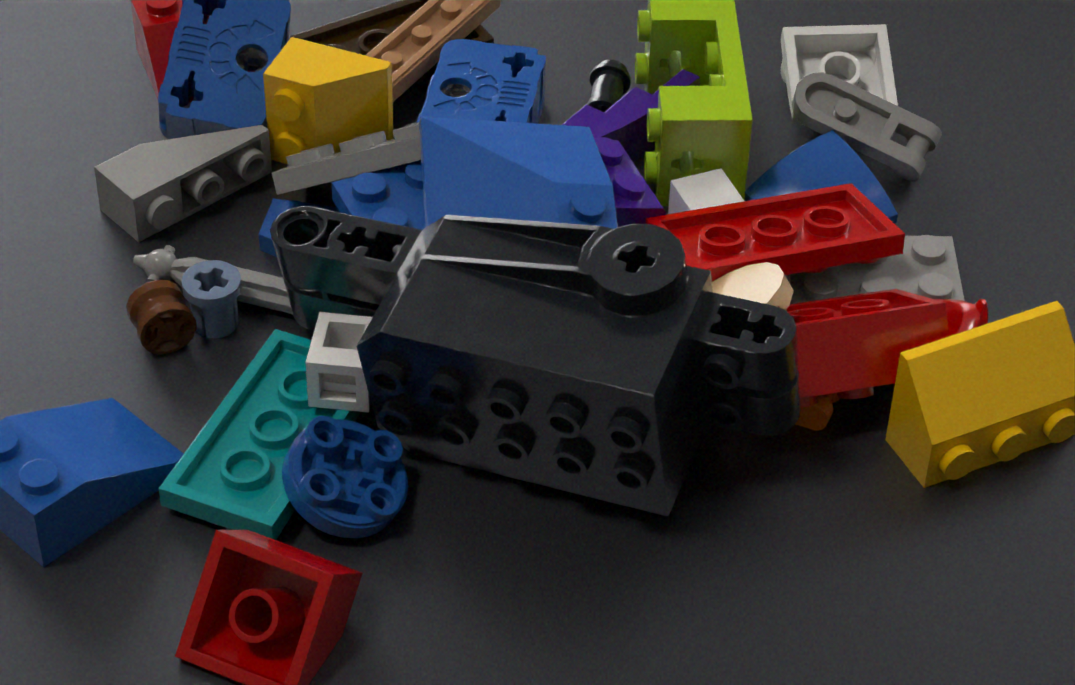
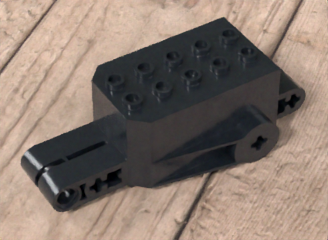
(545, 345)

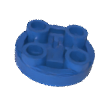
(345, 477)

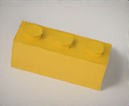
(984, 395)

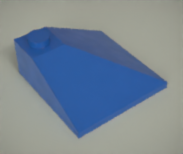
(514, 172)

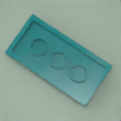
(238, 457)

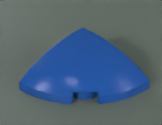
(818, 165)

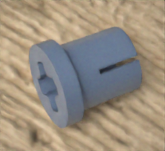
(213, 295)

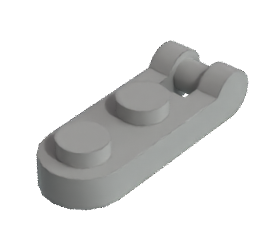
(865, 122)

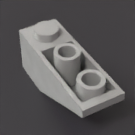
(179, 176)

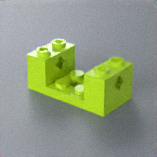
(694, 125)

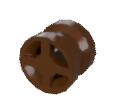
(161, 317)

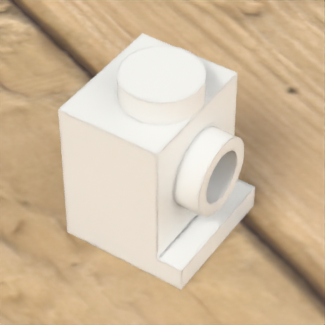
(334, 365)

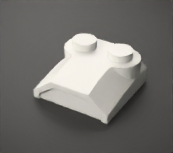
(848, 51)

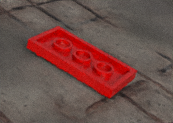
(790, 230)

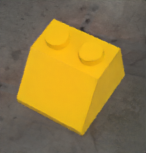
(324, 97)

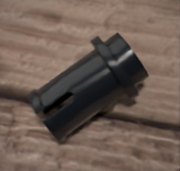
(609, 83)

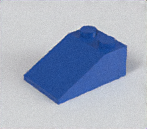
(75, 473)

